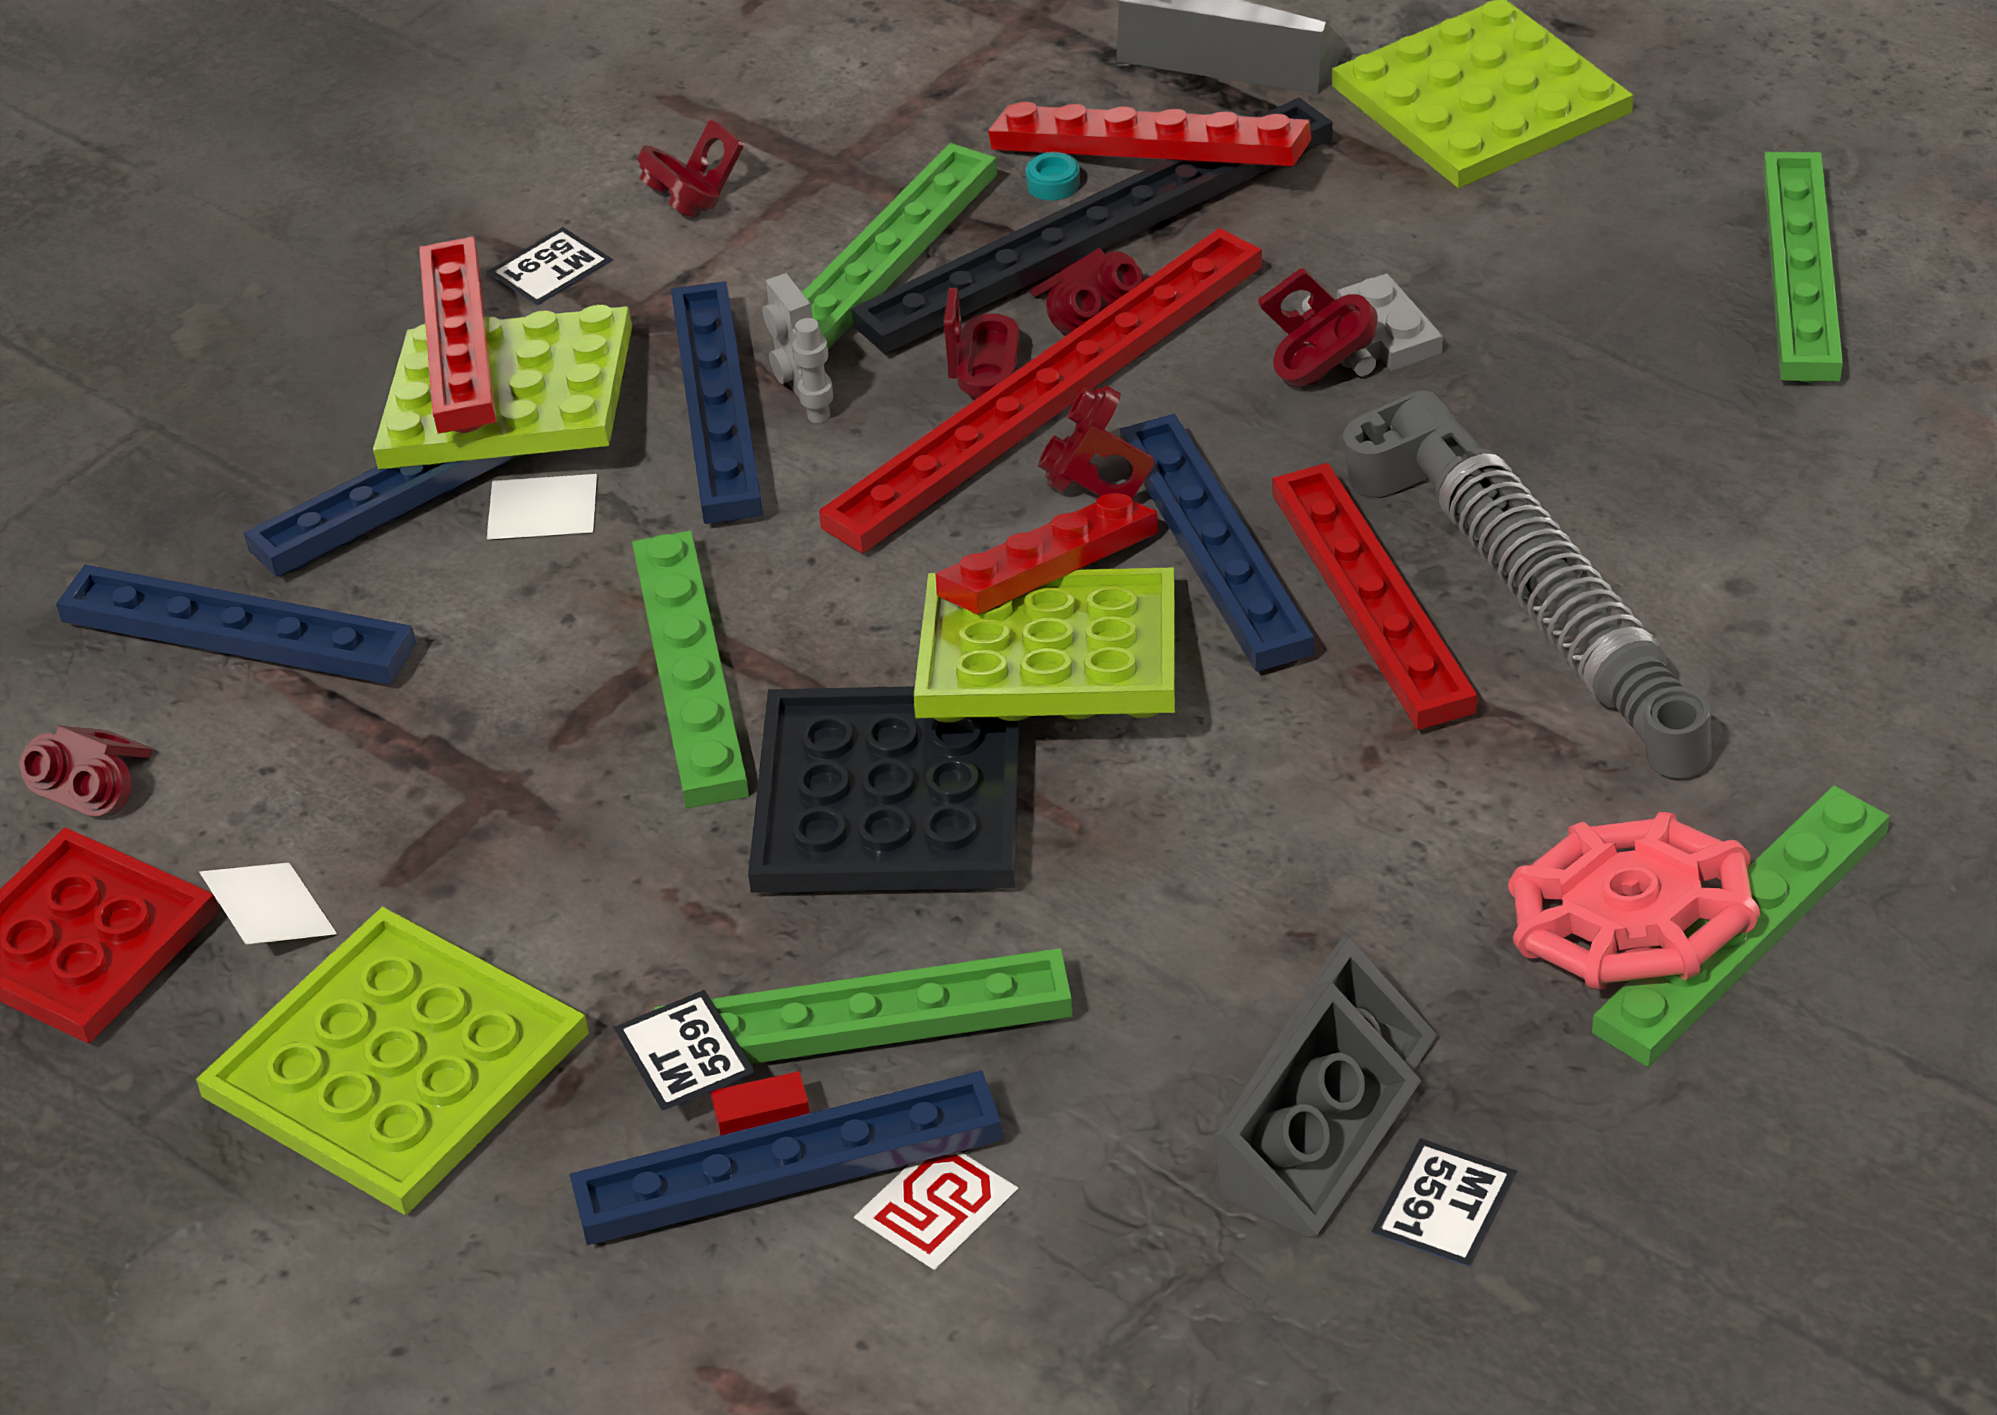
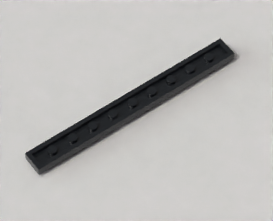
(1060, 240)

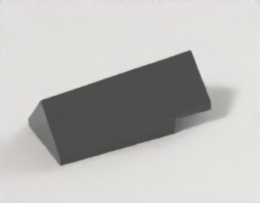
(1229, 42)
(1322, 1095)

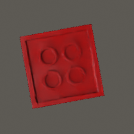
(90, 932)

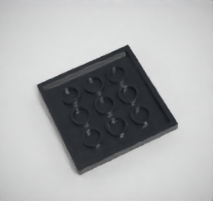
(881, 798)

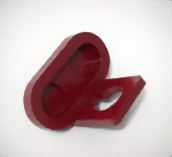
(687, 183)
(1088, 287)
(1320, 335)
(980, 351)
(1071, 457)
(81, 768)

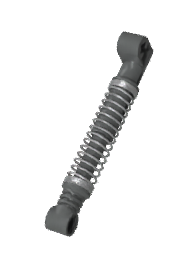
(1481, 494)

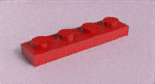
(1046, 553)

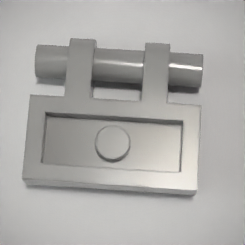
(1401, 330)
(798, 347)

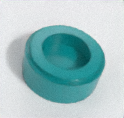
(1052, 176)

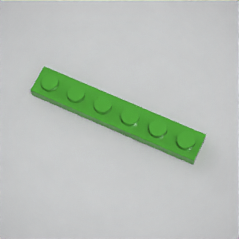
(897, 236)
(1801, 267)
(690, 670)
(1785, 884)
(898, 1006)

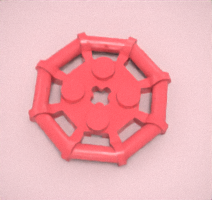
(1633, 900)

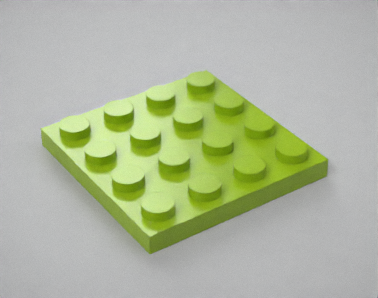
(1481, 91)
(550, 382)
(1062, 649)
(393, 1059)

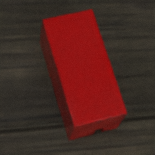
(759, 1102)

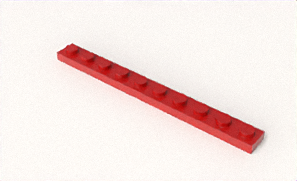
(1038, 391)

